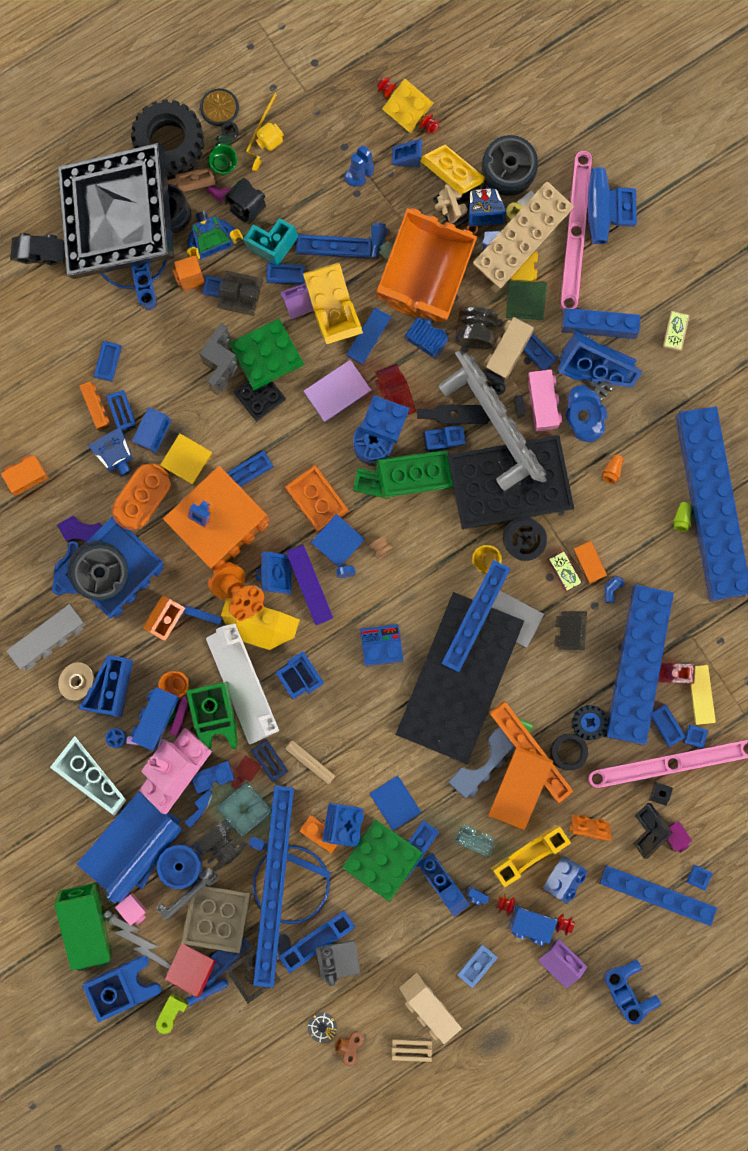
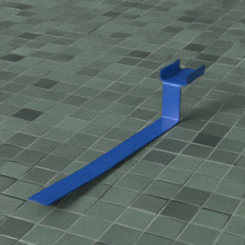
(260, 845)

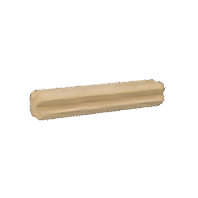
(310, 762)

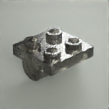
(239, 293)

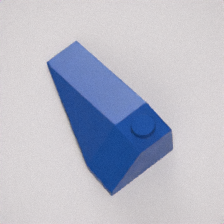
(591, 361)

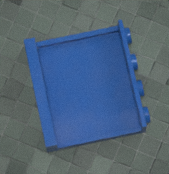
(140, 562)

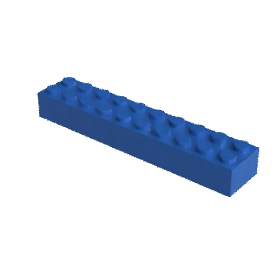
(713, 503)

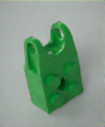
(216, 721)

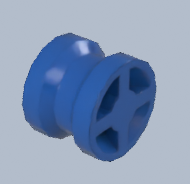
(112, 738)

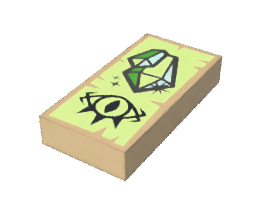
(676, 331)

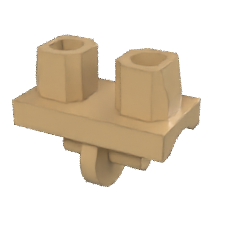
(449, 205)

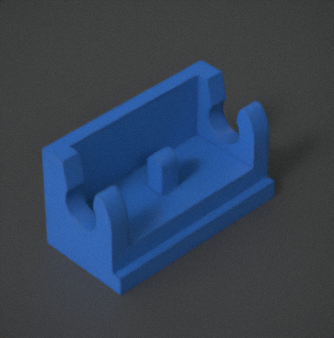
(152, 430)

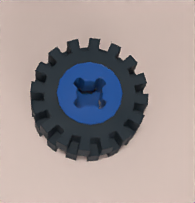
(585, 718)

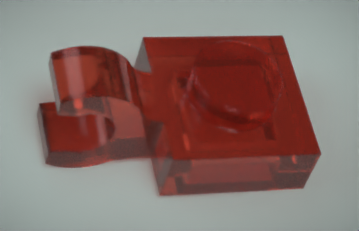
(247, 771)

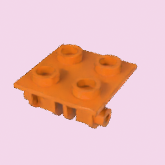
(598, 828)

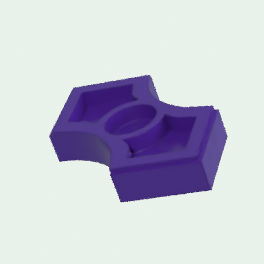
(75, 530)

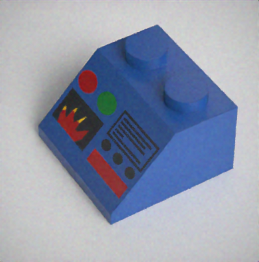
(381, 645)

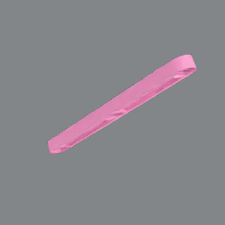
(577, 219)
(659, 766)

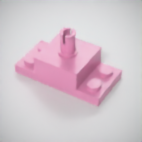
(173, 769)

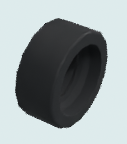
(583, 750)

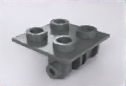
(337, 961)

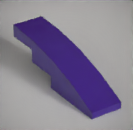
(309, 584)

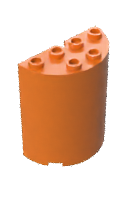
(425, 266)

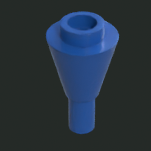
(378, 234)

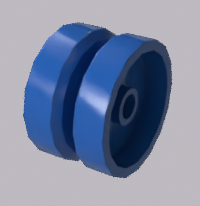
(175, 877)

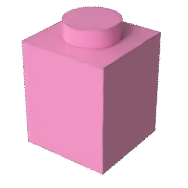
(132, 910)

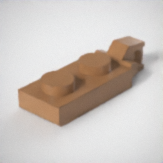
(193, 179)

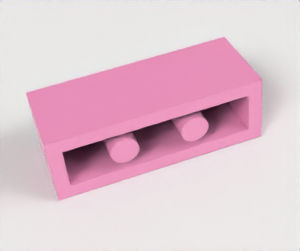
(544, 400)

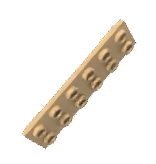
(523, 235)

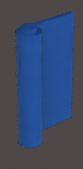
(129, 847)

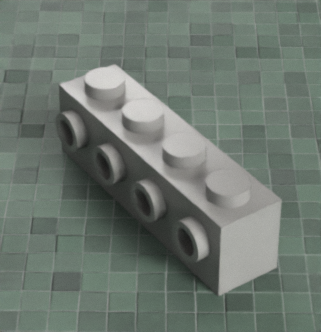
(46, 637)

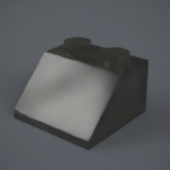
(571, 631)
(243, 976)

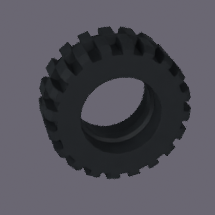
(171, 115)

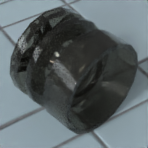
(476, 328)
(220, 845)

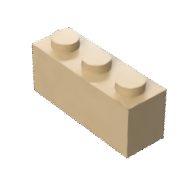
(509, 347)

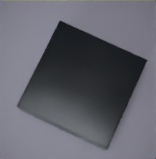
(519, 406)

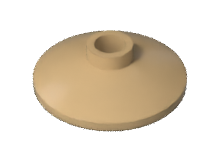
(69, 681)

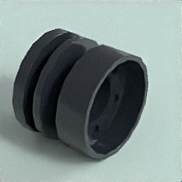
(180, 209)

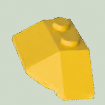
(264, 628)

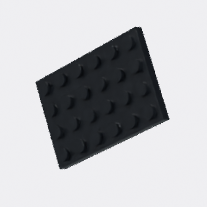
(485, 503)

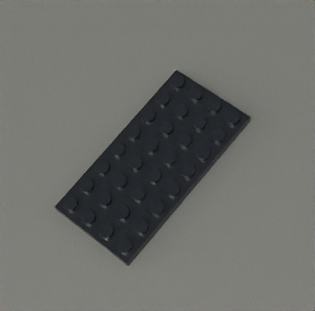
(450, 705)

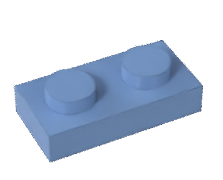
(477, 966)

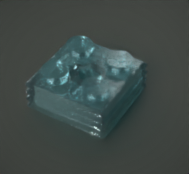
(257, 809)
(479, 843)

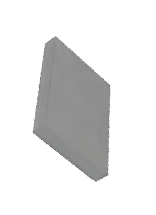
(522, 611)

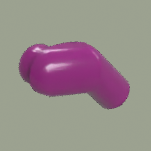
(216, 193)

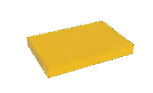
(452, 169)

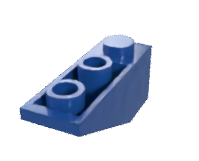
(443, 884)

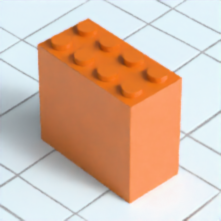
(231, 522)

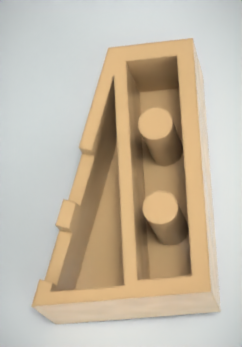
(430, 1009)

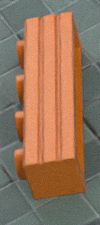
(93, 403)

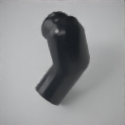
(497, 381)

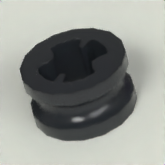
(228, 125)

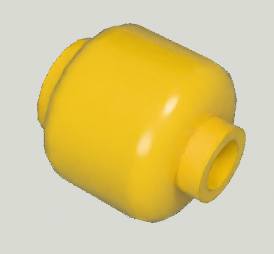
(269, 136)

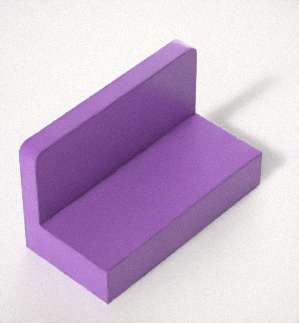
(297, 301)
(563, 964)

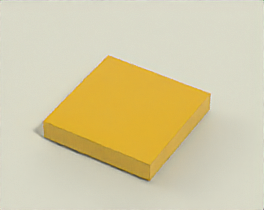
(186, 459)

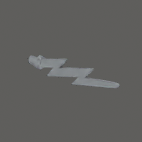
(126, 933)

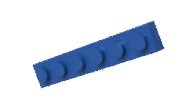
(476, 616)
(658, 895)

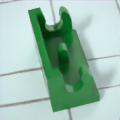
(368, 483)

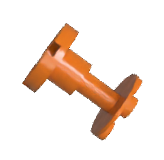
(229, 583)

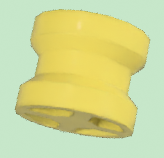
(512, 208)

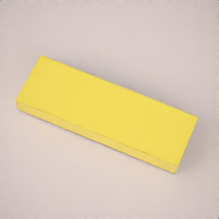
(702, 696)

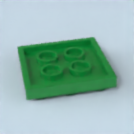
(266, 354)
(382, 860)

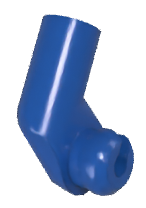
(611, 587)

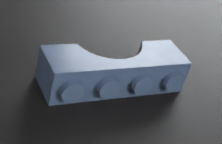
(466, 780)

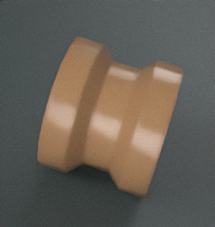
(381, 547)

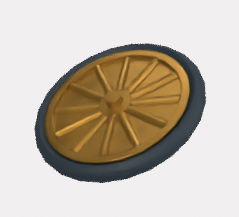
(219, 106)

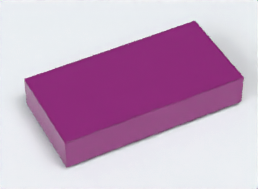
(180, 717)

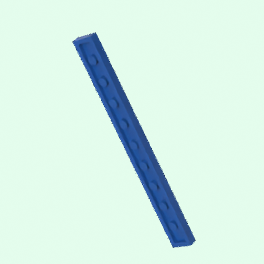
(273, 887)

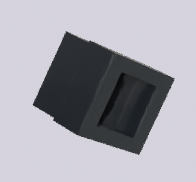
(654, 796)

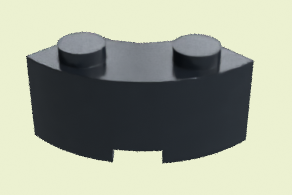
(37, 249)

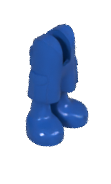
(360, 165)

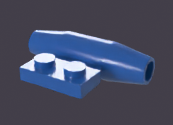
(608, 206)

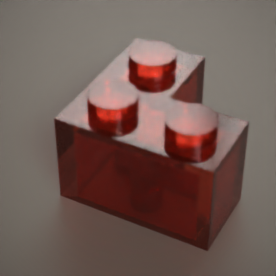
(394, 387)

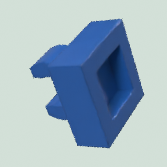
(200, 513)

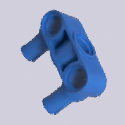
(624, 996)

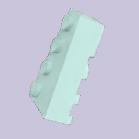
(84, 773)

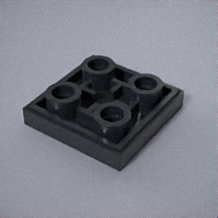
(259, 401)

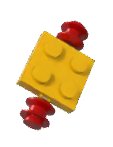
(408, 105)

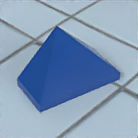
(407, 154)

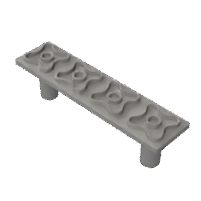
(526, 460)

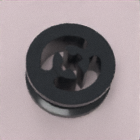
(514, 548)

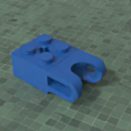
(124, 984)

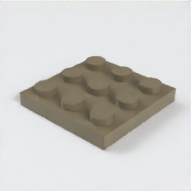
(217, 919)

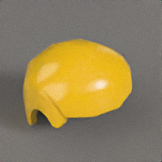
(484, 556)

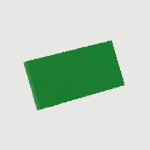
(414, 474)

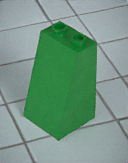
(83, 926)

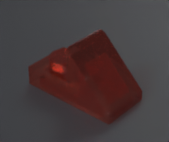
(677, 673)

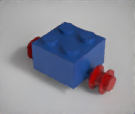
(533, 924)

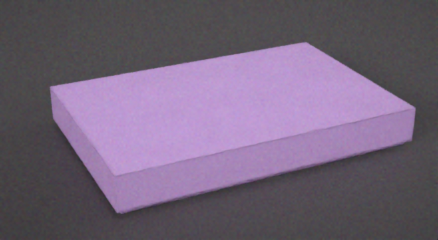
(337, 391)

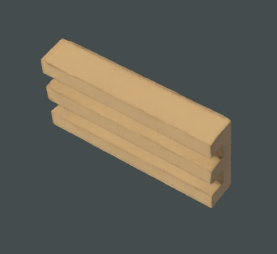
(428, 1058)

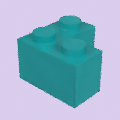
(271, 245)

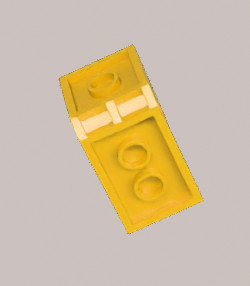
(332, 303)

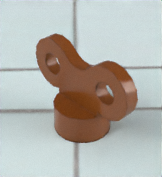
(348, 1047)

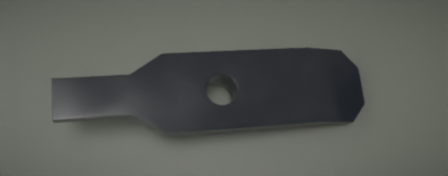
(465, 414)

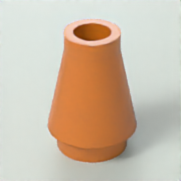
(612, 471)

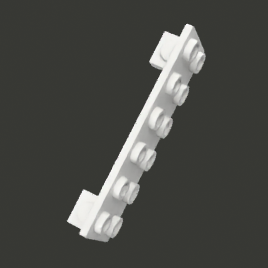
(243, 683)

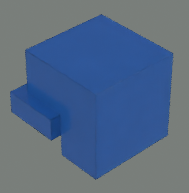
(299, 676)

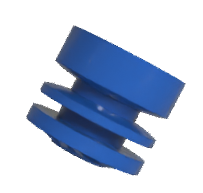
(367, 452)

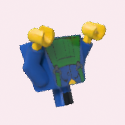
(210, 236)

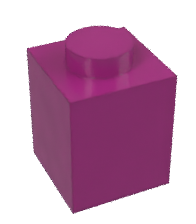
(679, 839)

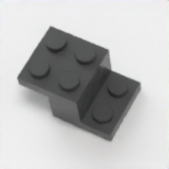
(219, 359)

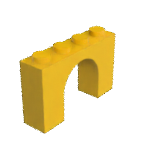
(512, 866)

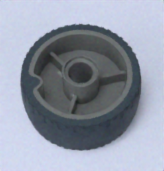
(505, 178)
(87, 559)

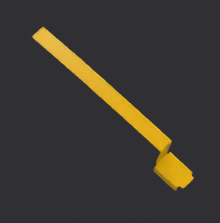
(257, 162)

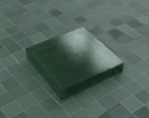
(526, 299)

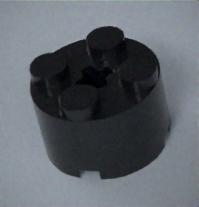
(245, 201)

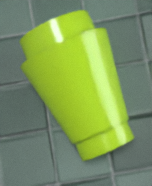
(682, 519)

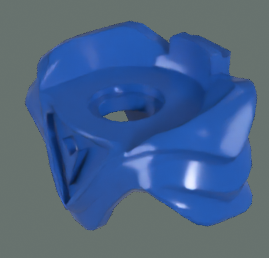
(585, 399)

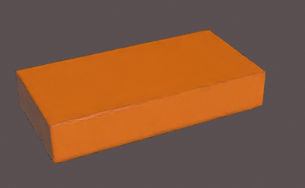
(590, 562)

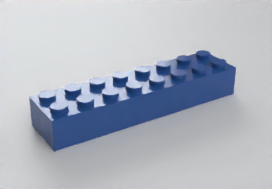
(639, 665)

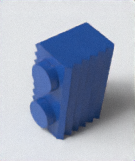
(427, 337)

